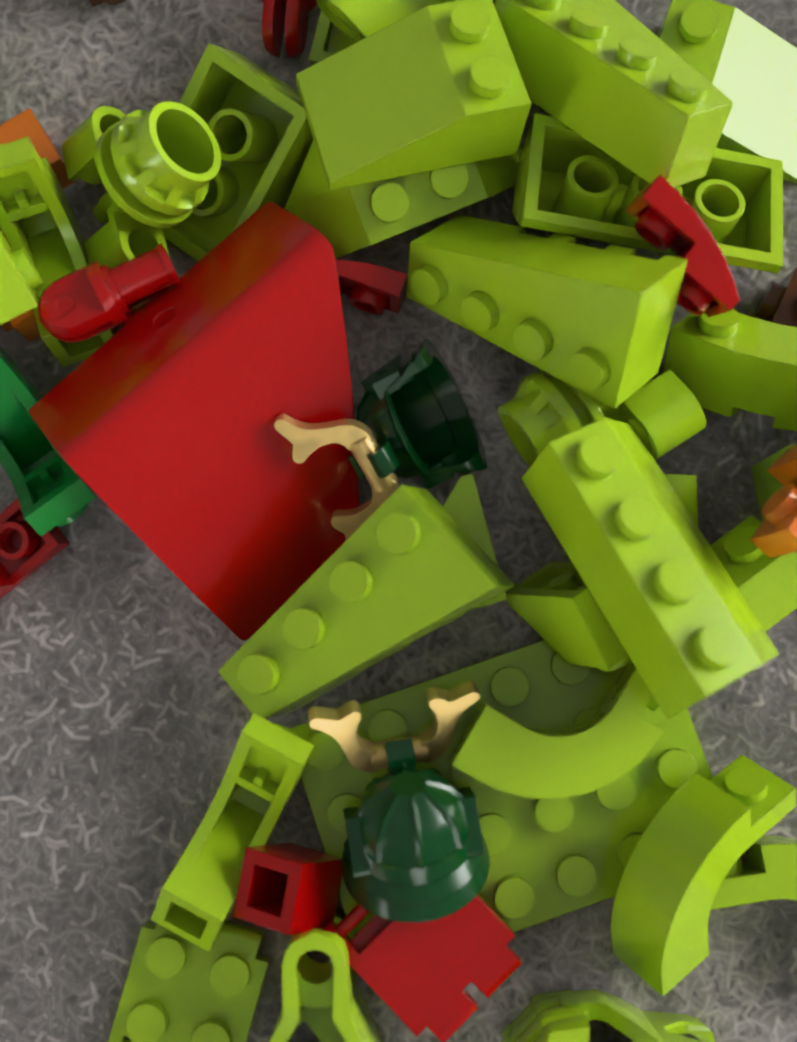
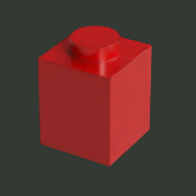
(288, 888)

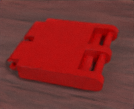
(428, 964)

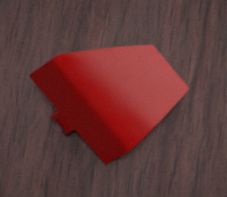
(184, 410)

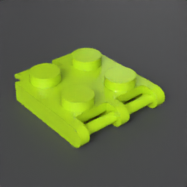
(191, 993)

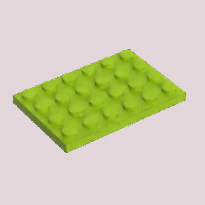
(541, 851)

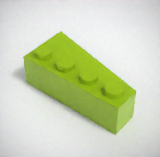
(616, 85)
(371, 599)

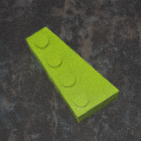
(557, 304)

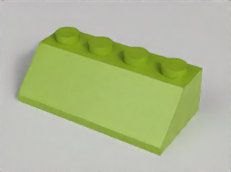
(583, 192)
(646, 564)

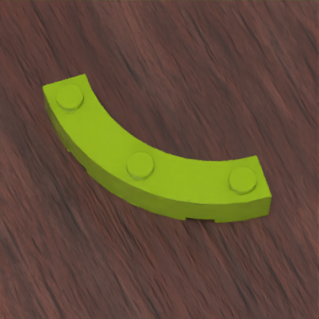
(737, 364)

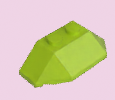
(384, 208)

